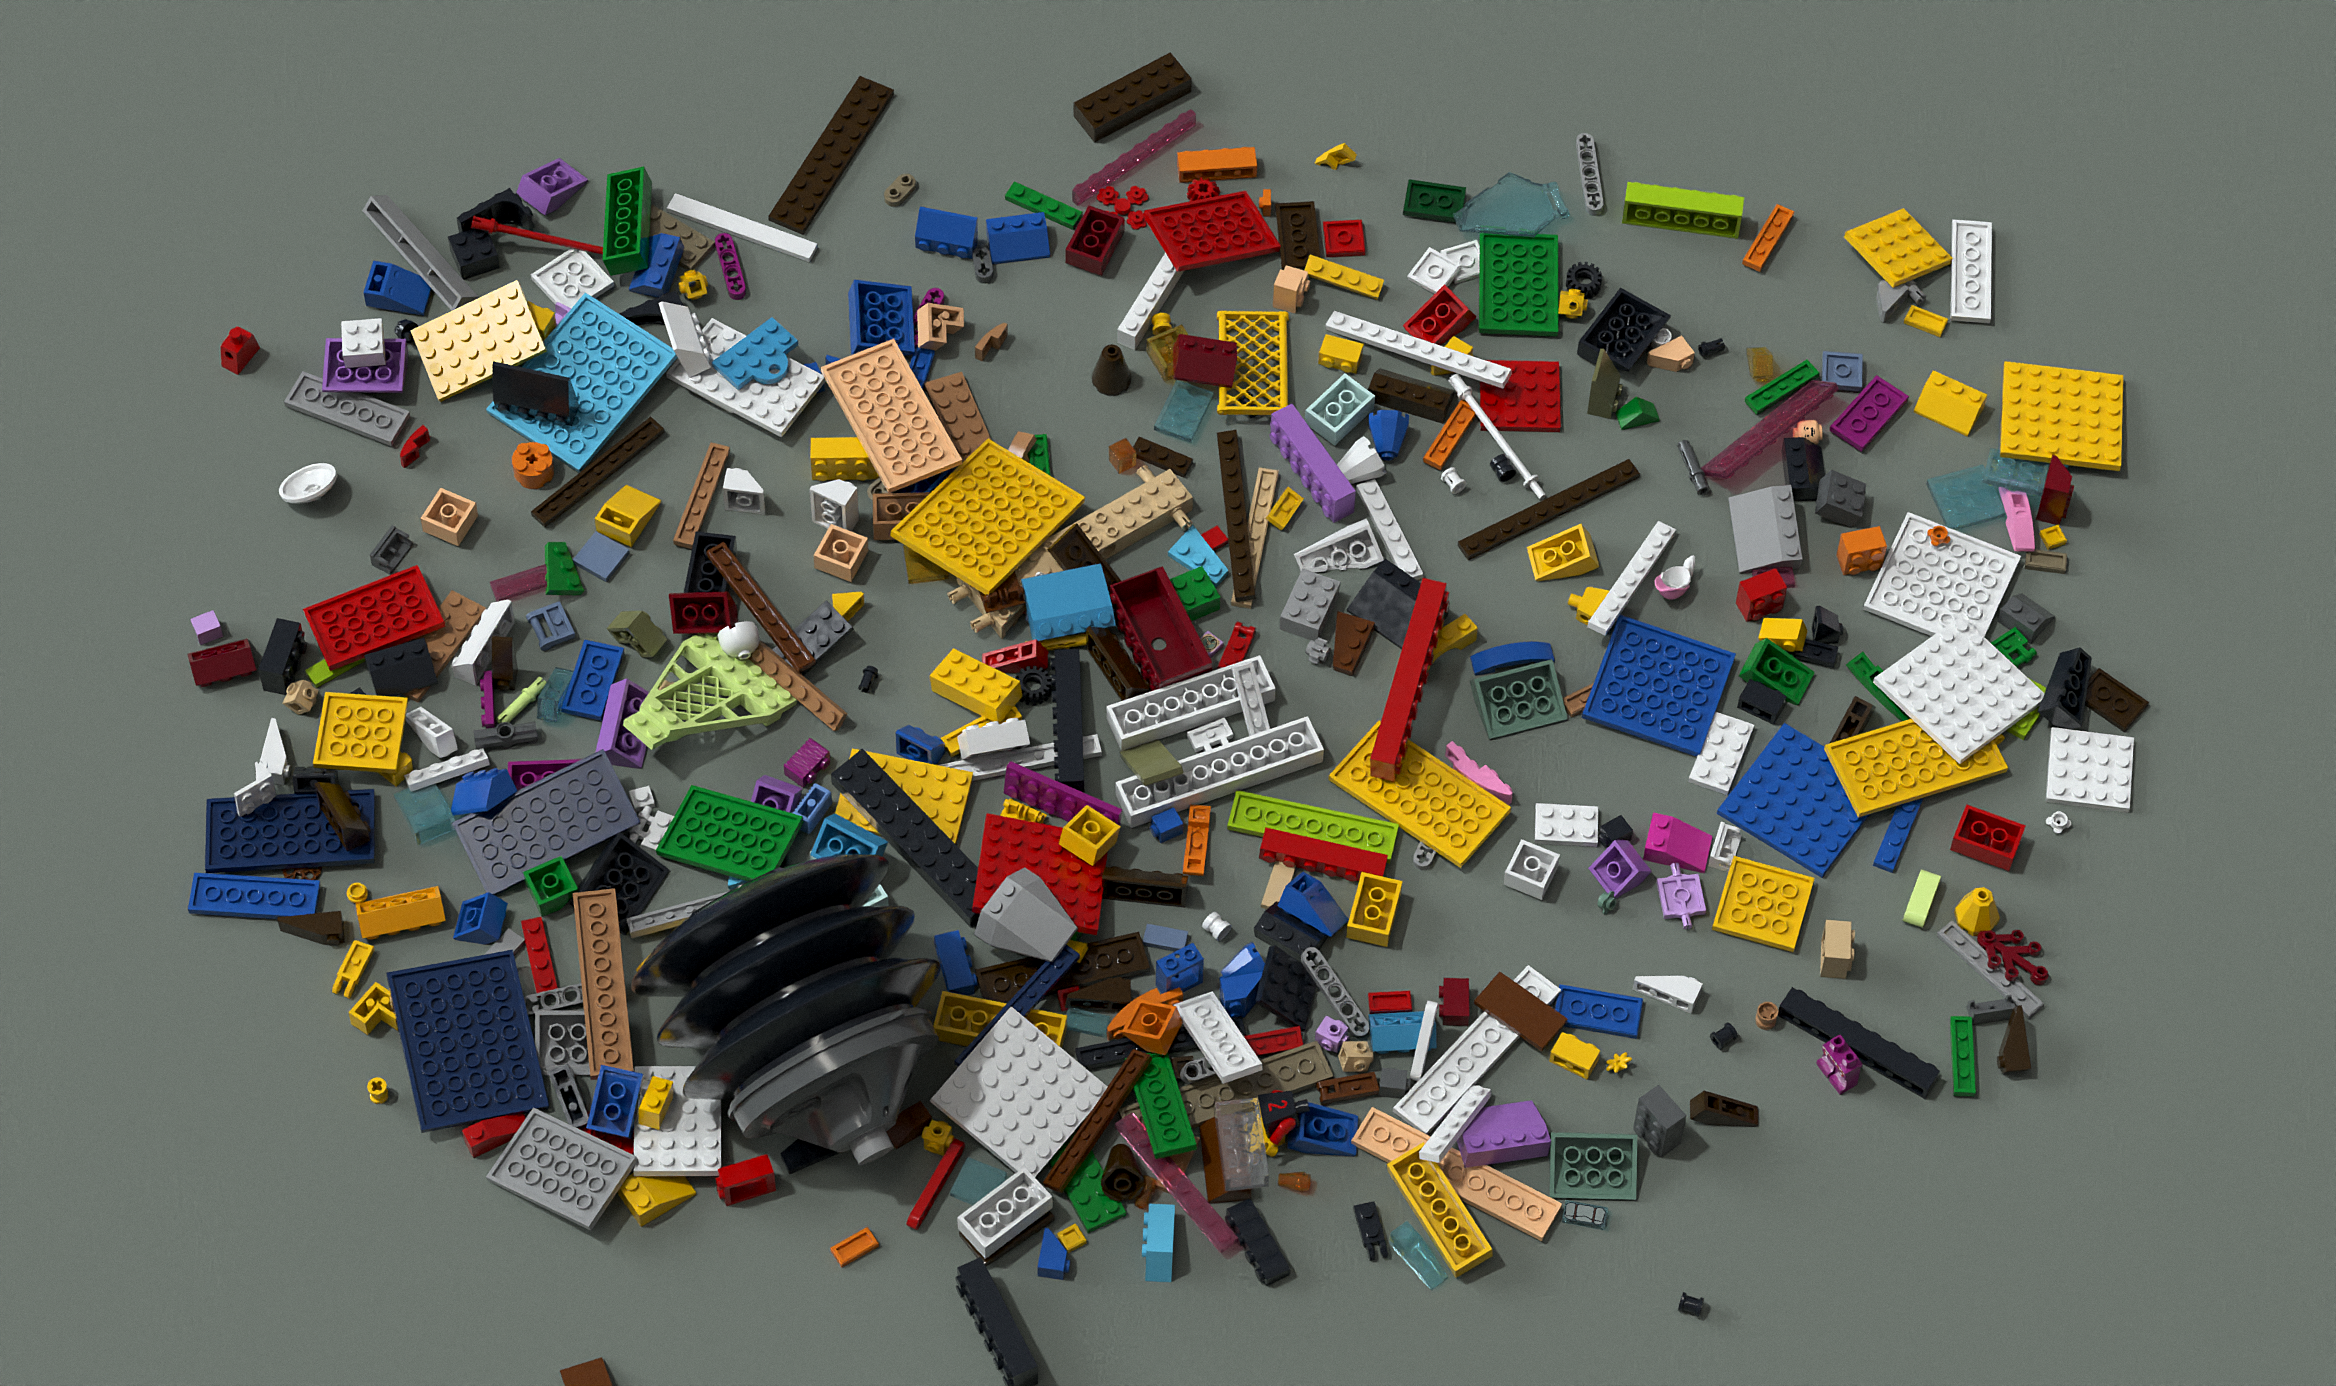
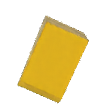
(848, 603)

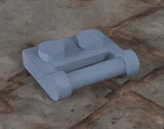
(556, 622)

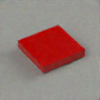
(1343, 238)

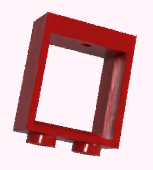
(745, 1180)

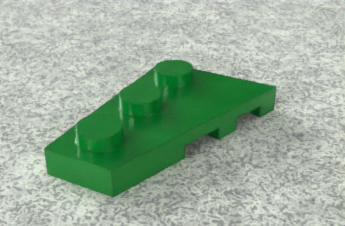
(561, 571)

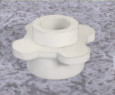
(2060, 817)

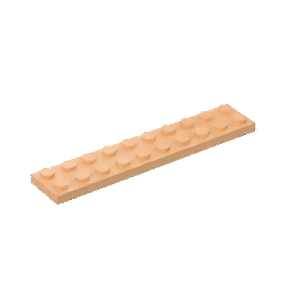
(1477, 1185)

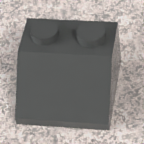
(2025, 616)

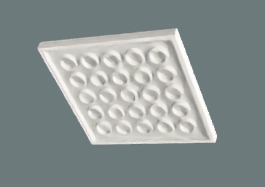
(1936, 584)
(1960, 689)
(1019, 1094)

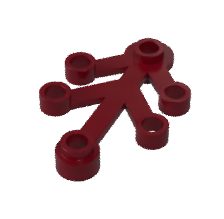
(2012, 953)

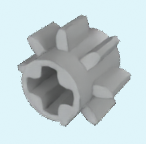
(1318, 650)

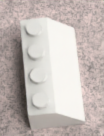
(686, 337)
(477, 651)

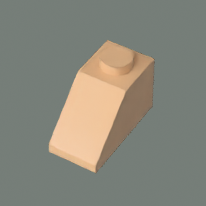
(1672, 355)

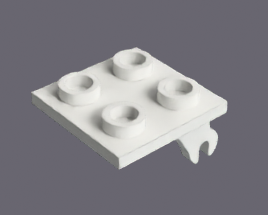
(256, 793)

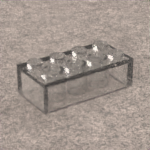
(1241, 1144)

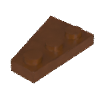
(1350, 641)

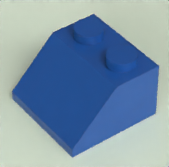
(918, 746)
(481, 919)
(1239, 993)

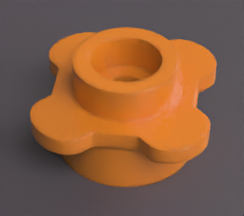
(1940, 531)

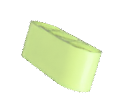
(1921, 898)

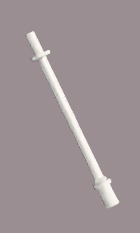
(1465, 393)

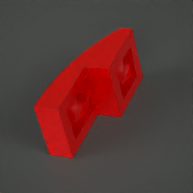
(410, 449)

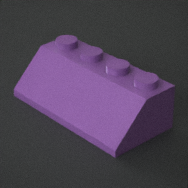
(616, 740)

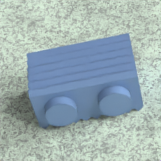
(813, 807)

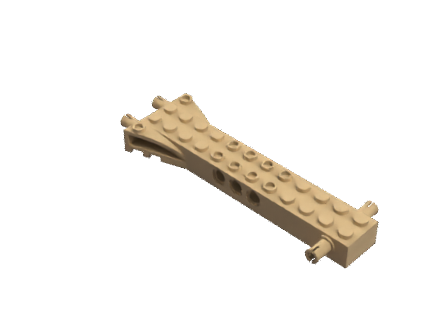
(1108, 528)

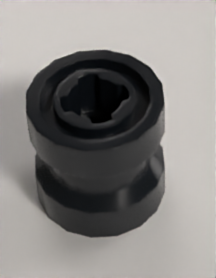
(1502, 466)

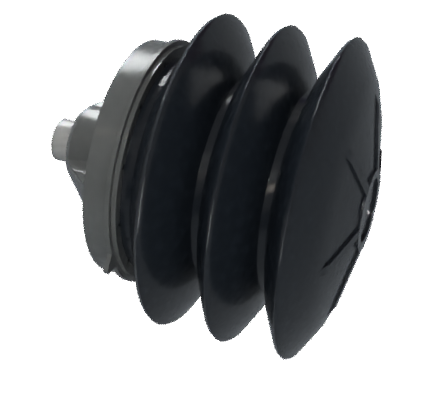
(799, 1004)

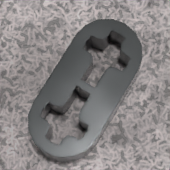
(978, 265)

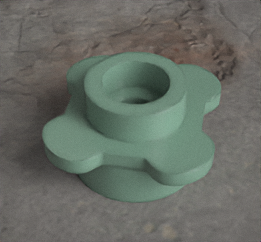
(1607, 902)

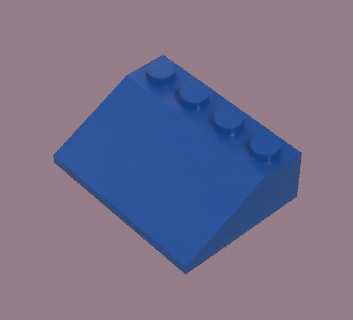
(880, 314)

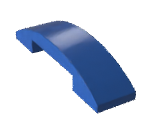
(1509, 655)

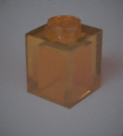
(1122, 455)

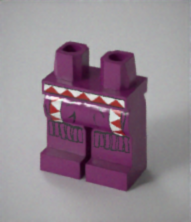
(1840, 1064)

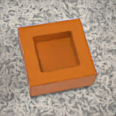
(1265, 202)

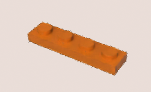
(1768, 237)
(1449, 435)

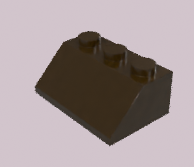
(342, 815)

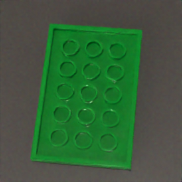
(1518, 284)
(729, 834)

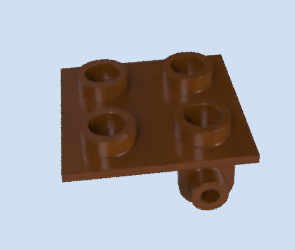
(1005, 596)

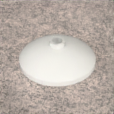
(308, 483)

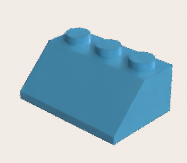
(844, 837)
(1397, 1031)

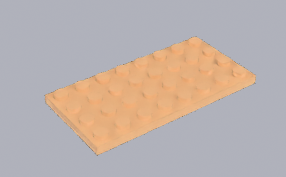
(891, 415)

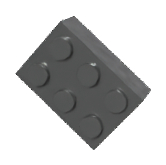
(1659, 1121)

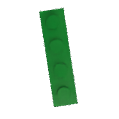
(1038, 202)
(1781, 387)
(1962, 1056)

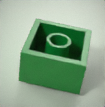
(1196, 593)

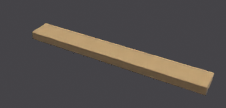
(1257, 524)

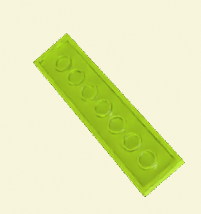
(1255, 812)

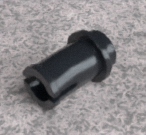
(1708, 348)
(867, 681)

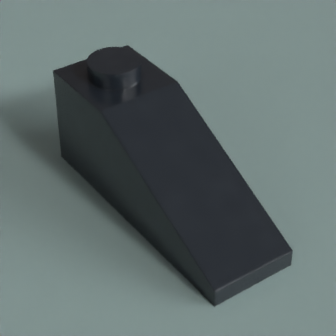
(569, 1095)

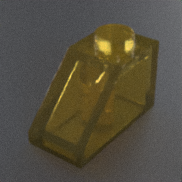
(1760, 363)

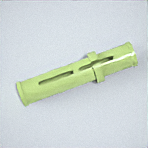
(528, 695)

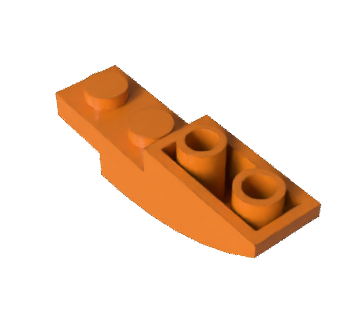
(1115, 1028)

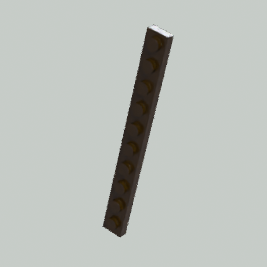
(1548, 509)
(1236, 516)

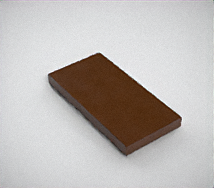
(1520, 1011)

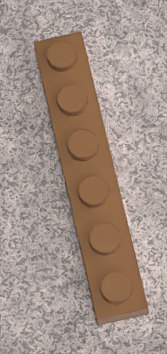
(701, 495)
(798, 686)

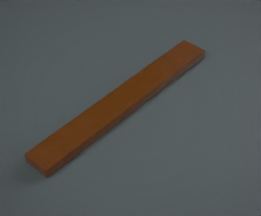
(761, 607)
(1097, 1121)

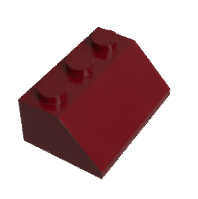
(1204, 360)
(2056, 493)
(702, 612)
(221, 662)

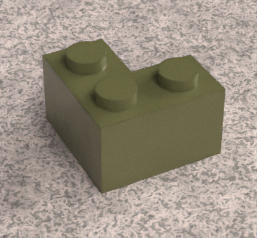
(639, 631)

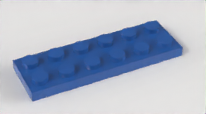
(252, 896)

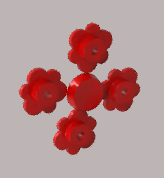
(1123, 206)

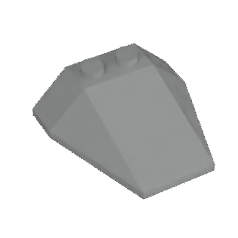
(1025, 918)

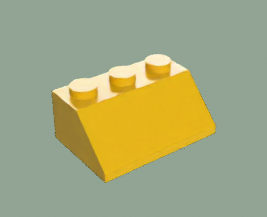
(1950, 403)

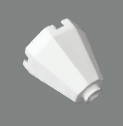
(1361, 462)

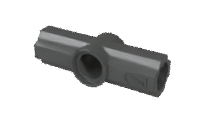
(494, 736)

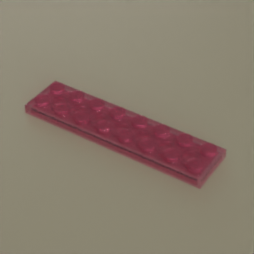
(1769, 429)

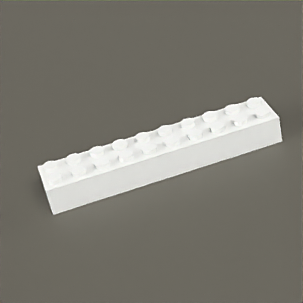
(1223, 771)

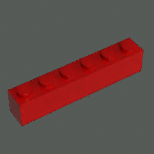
(1320, 855)

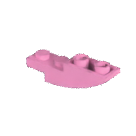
(2018, 519)
(1483, 777)

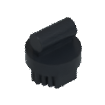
(404, 328)

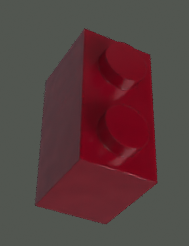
(1454, 1001)

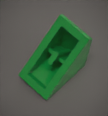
(1636, 413)

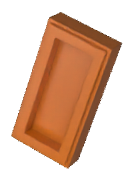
(854, 1247)

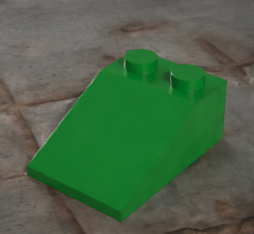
(1777, 670)

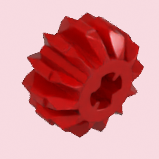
(1202, 189)

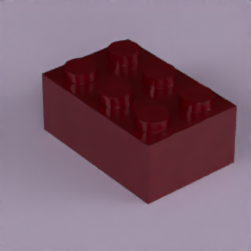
(1095, 240)

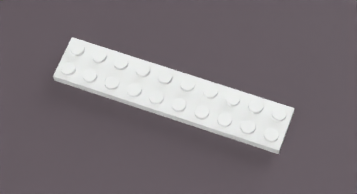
(1466, 1061)

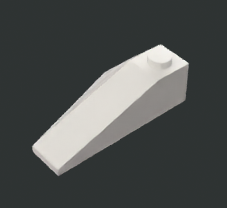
(1345, 549)

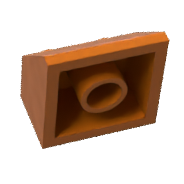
(1153, 1026)

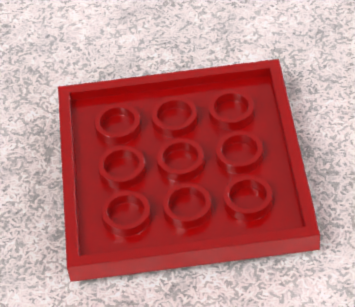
(1527, 401)

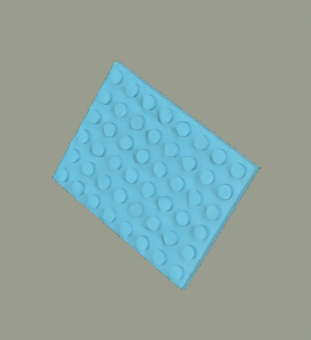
(610, 371)

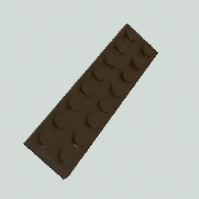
(1103, 960)

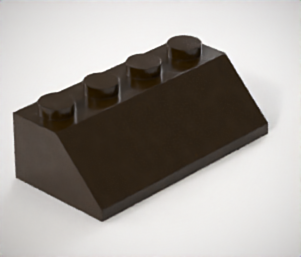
(1411, 395)
(1115, 663)
(1144, 886)

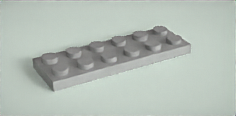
(347, 409)

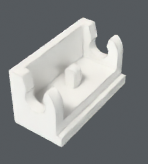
(1724, 847)

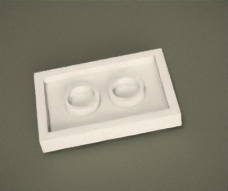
(1566, 825)

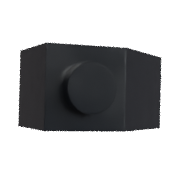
(1826, 626)

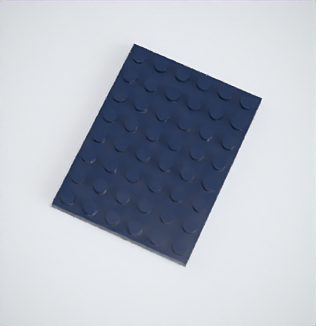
(467, 1040)

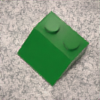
(550, 885)

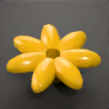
(1618, 1063)

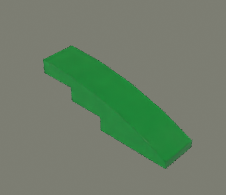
(1866, 672)

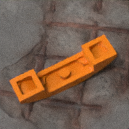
(1196, 840)

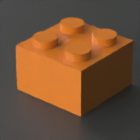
(1861, 550)

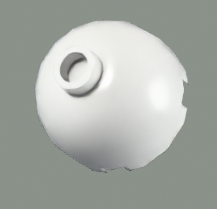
(740, 640)

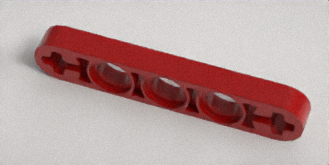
(935, 1184)

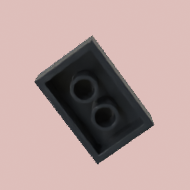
(282, 656)

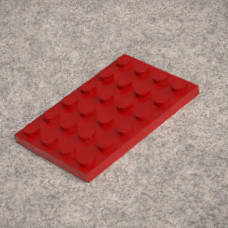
(1211, 231)
(374, 617)

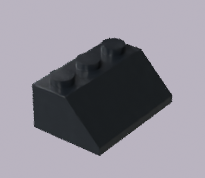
(1802, 467)
(401, 668)
(1288, 932)

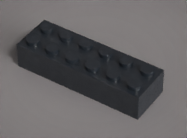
(996, 1324)

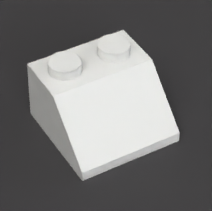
(742, 492)

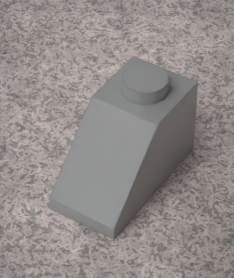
(1889, 298)

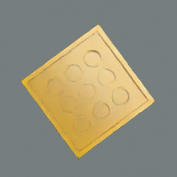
(1898, 247)
(360, 732)
(1763, 903)

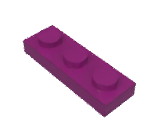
(487, 701)

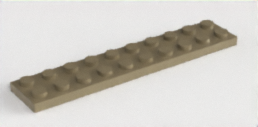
(1285, 1071)

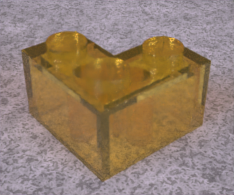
(1161, 350)

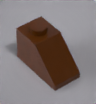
(909, 1125)

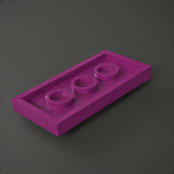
(1869, 413)

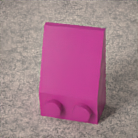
(1676, 842)

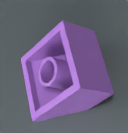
(776, 794)
(1619, 868)

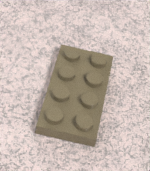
(695, 244)

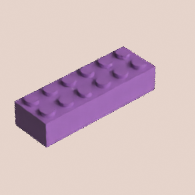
(1312, 463)

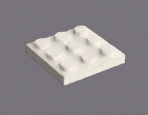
(570, 277)

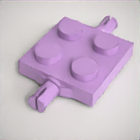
(1681, 896)

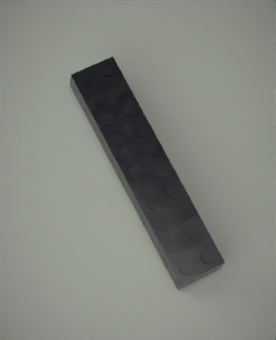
(909, 832)

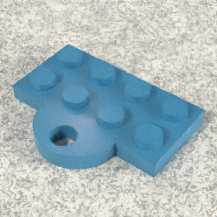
(757, 356)

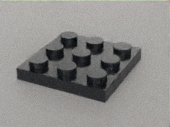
(1286, 988)

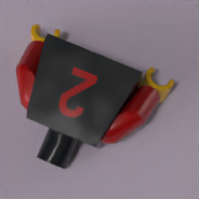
(1280, 1116)

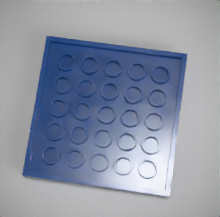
(1658, 685)
(1794, 802)

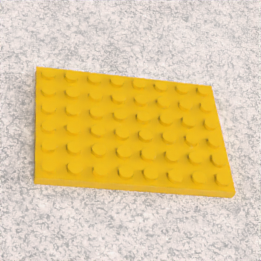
(987, 517)

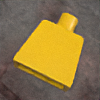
(1587, 603)

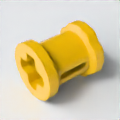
(378, 1090)

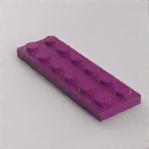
(1052, 795)

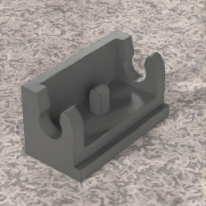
(390, 550)
(1990, 1011)

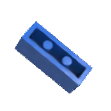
(954, 963)

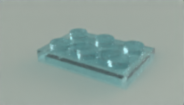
(1183, 411)

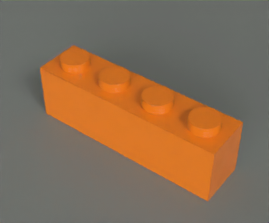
(1217, 164)

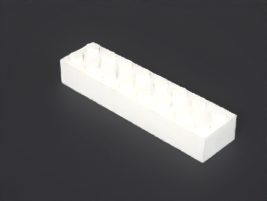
(1182, 705)

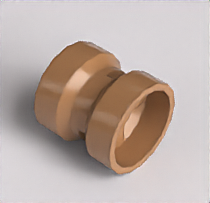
(1766, 1015)

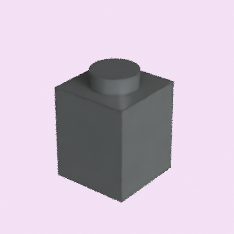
(1394, 1083)

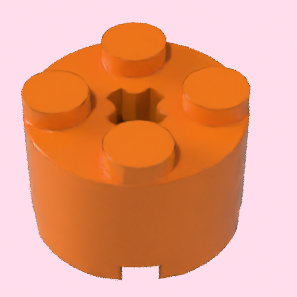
(532, 465)

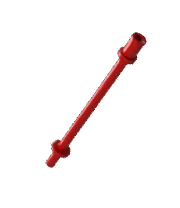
(493, 226)

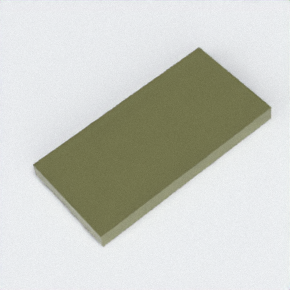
(1151, 762)

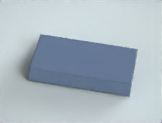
(1164, 937)

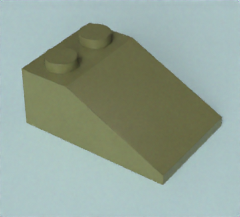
(1604, 387)

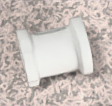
(1453, 480)

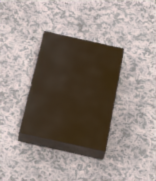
(2113, 700)

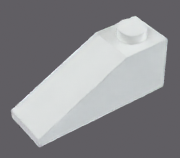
(433, 732)
(275, 755)
(1672, 990)

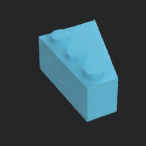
(1159, 1242)

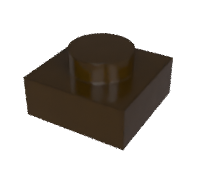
(1178, 1063)

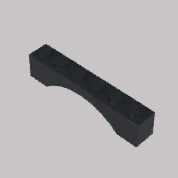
(650, 311)

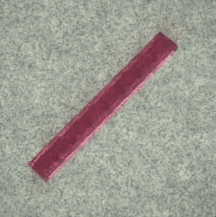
(1133, 157)
(1178, 1185)

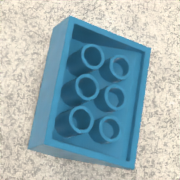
(1067, 602)

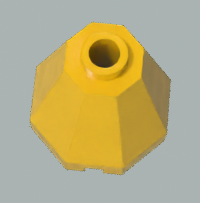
(1977, 911)

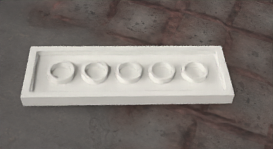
(1971, 271)
(1218, 1037)

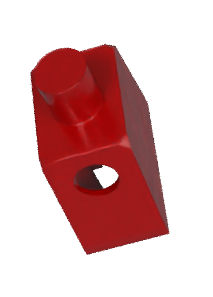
(238, 349)

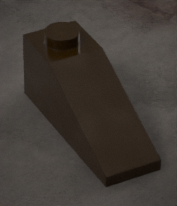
(504, 663)
(1854, 720)
(322, 928)
(1106, 995)
(2014, 1047)
(1722, 1110)

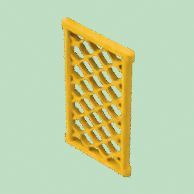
(1280, 355)

